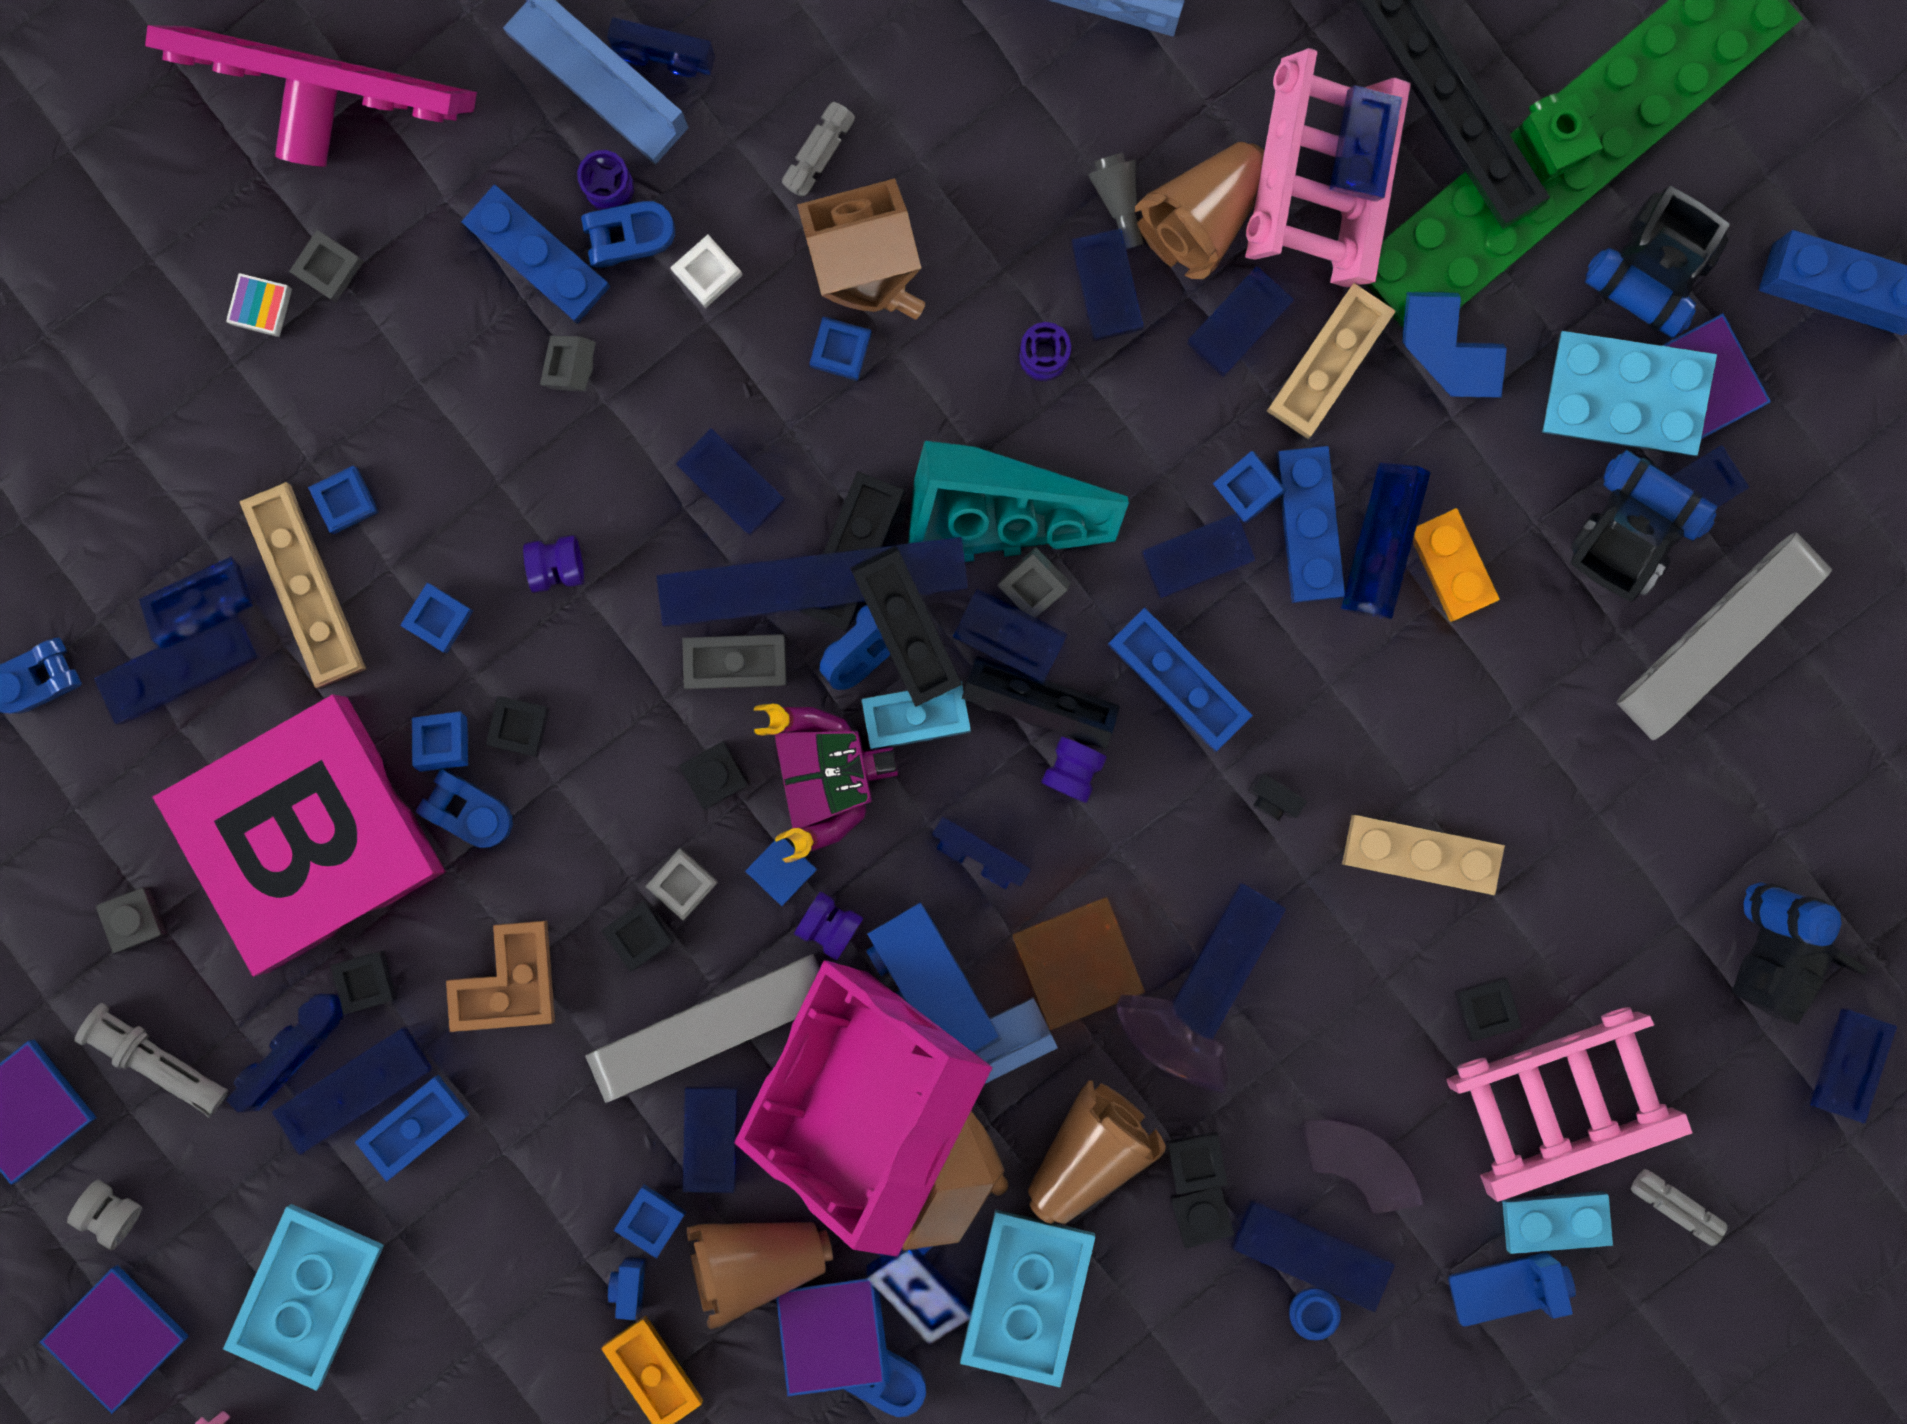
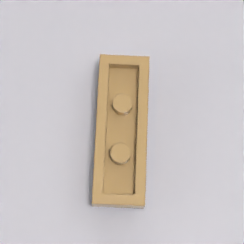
(1331, 361)
(1423, 854)

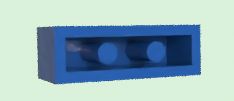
(1838, 281)
(931, 977)

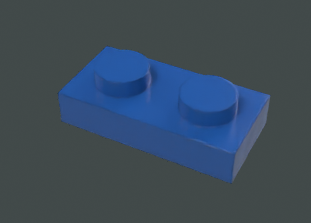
(412, 1128)

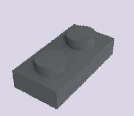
(734, 662)

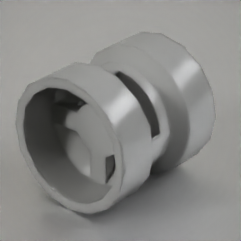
(104, 1214)

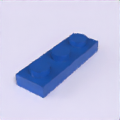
(535, 254)
(1310, 524)
(1179, 679)

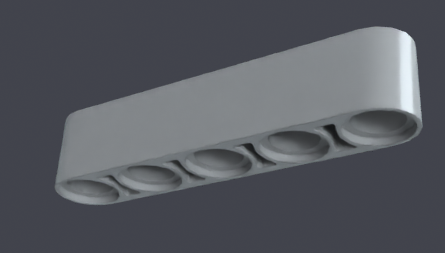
(1724, 636)
(702, 1030)

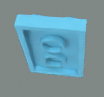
(1629, 393)
(303, 1297)
(1027, 1298)

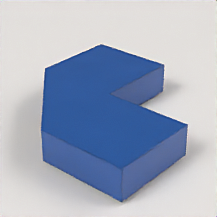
(1432, 337)

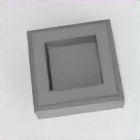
(682, 884)

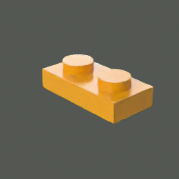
(1454, 565)
(652, 1373)

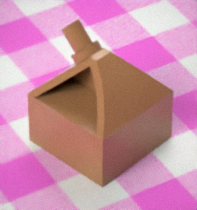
(863, 248)
(960, 1189)

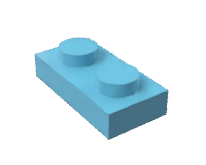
(897, 722)
(1557, 1222)

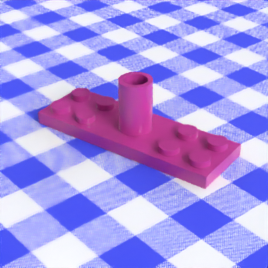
(309, 86)

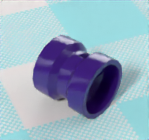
(599, 172)
(1039, 359)
(553, 563)
(1074, 769)
(828, 925)

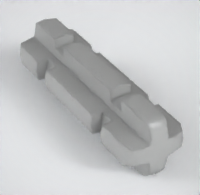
(818, 149)
(1679, 1207)

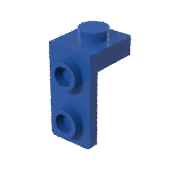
(1512, 1289)

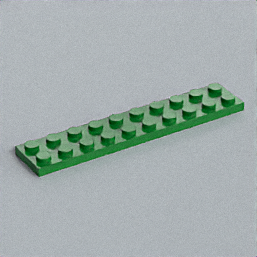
(1632, 101)

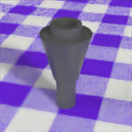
(1117, 188)

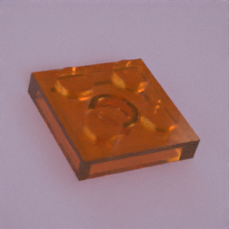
(1078, 962)

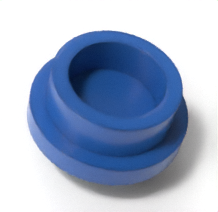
(1314, 1314)

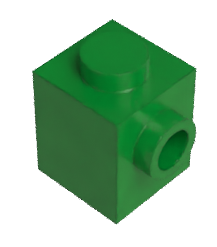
(1559, 135)

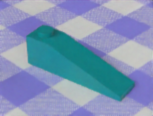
(1006, 503)

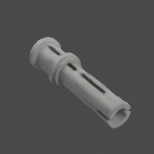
(132, 1049)

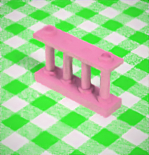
(1363, 221)
(1606, 1138)

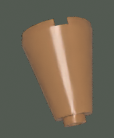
(1202, 209)
(1092, 1154)
(753, 1263)

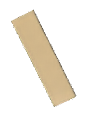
(302, 585)

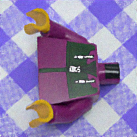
(823, 774)

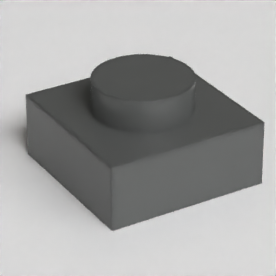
(326, 266)
(568, 363)
(1034, 583)
(131, 919)

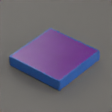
(1734, 383)
(36, 1111)
(832, 1337)
(114, 1339)

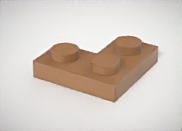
(518, 993)

